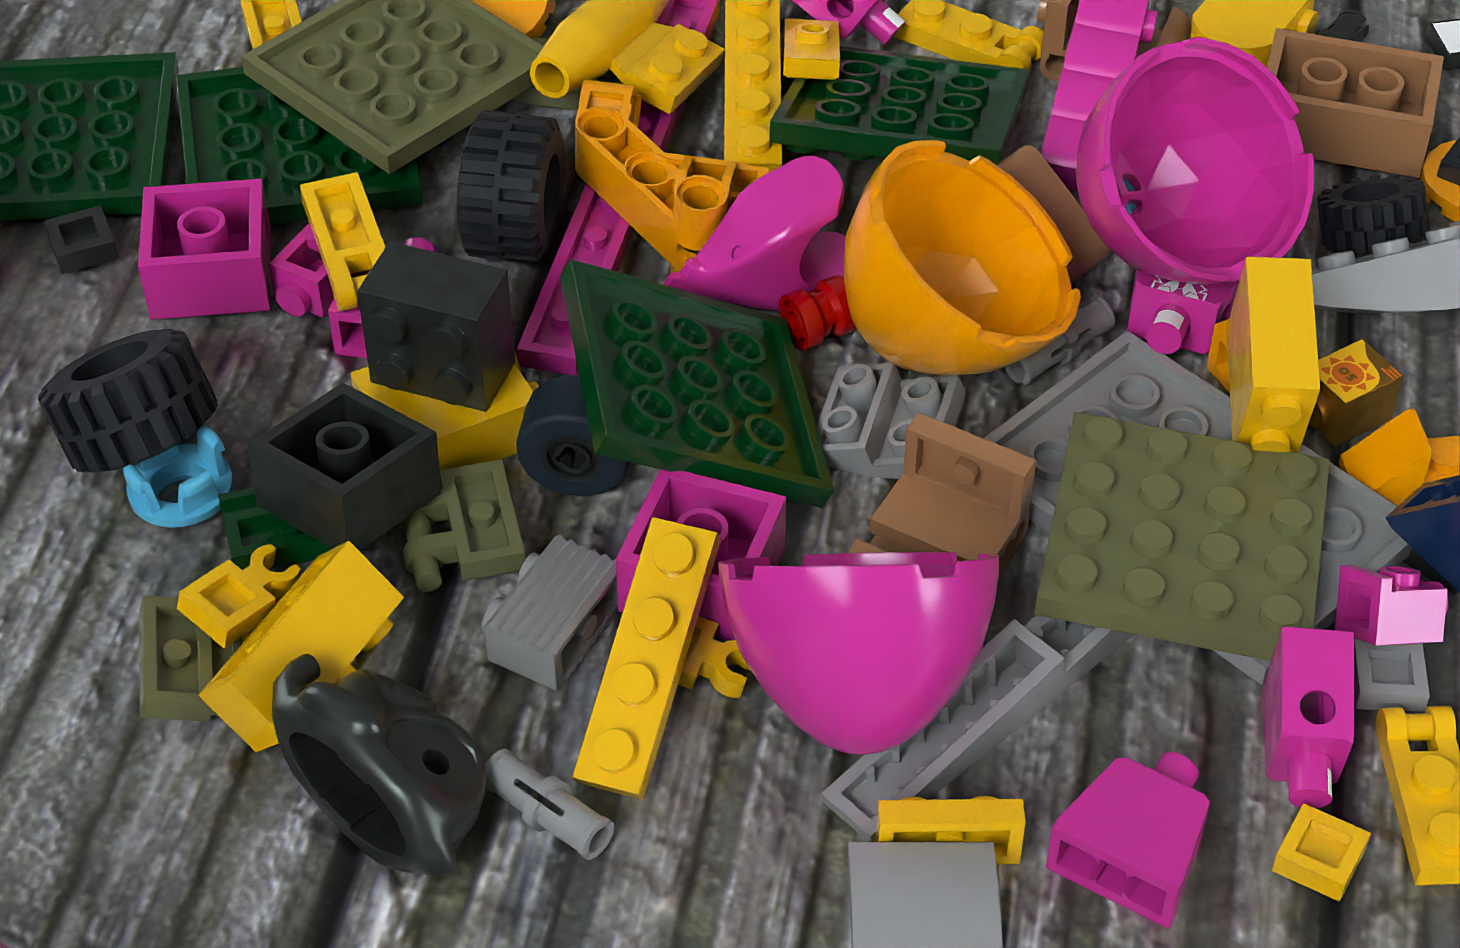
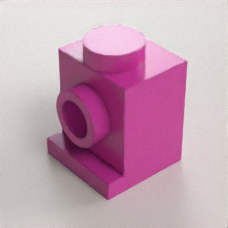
(301, 277)
(1390, 606)

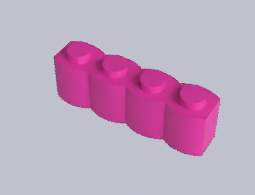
(1099, 49)

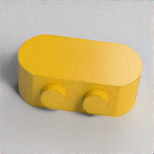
(1252, 23)

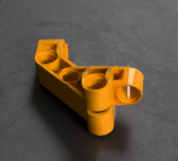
(662, 195)

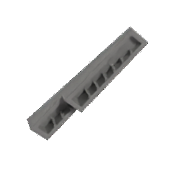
(1002, 690)

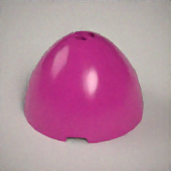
(1209, 160)
(860, 641)

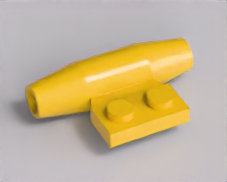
(625, 38)

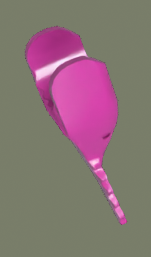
(772, 239)

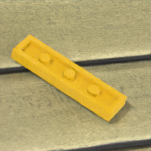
(647, 658)

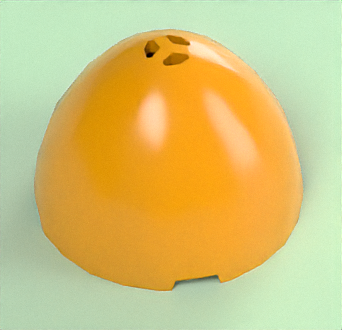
(954, 265)

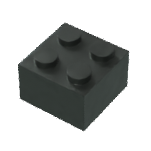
(437, 326)
(345, 468)

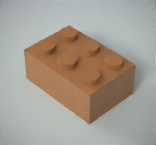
(1359, 99)

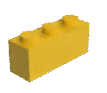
(328, 613)

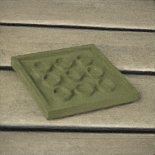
(395, 72)
(1184, 537)

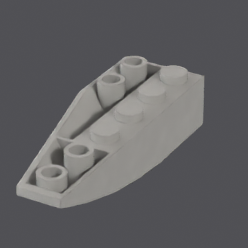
(1393, 277)

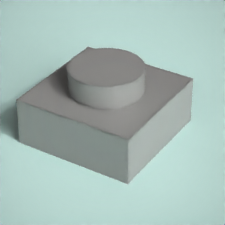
(1390, 677)

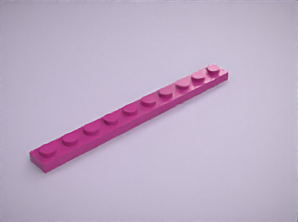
(596, 230)

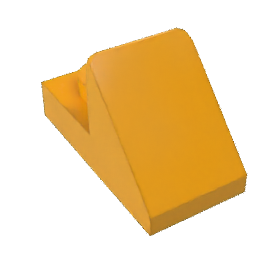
(1401, 458)

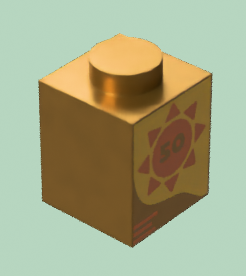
(1355, 392)

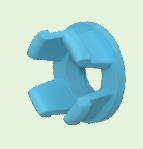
(205, 475)

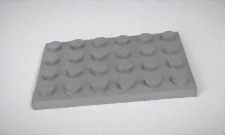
(1151, 389)

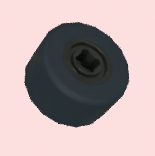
(558, 442)

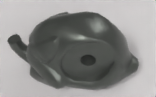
(380, 764)

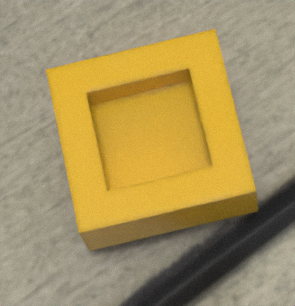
(1321, 852)

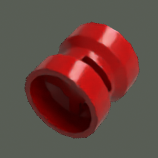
(817, 313)

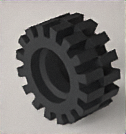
(1372, 212)

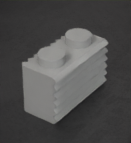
(552, 612)

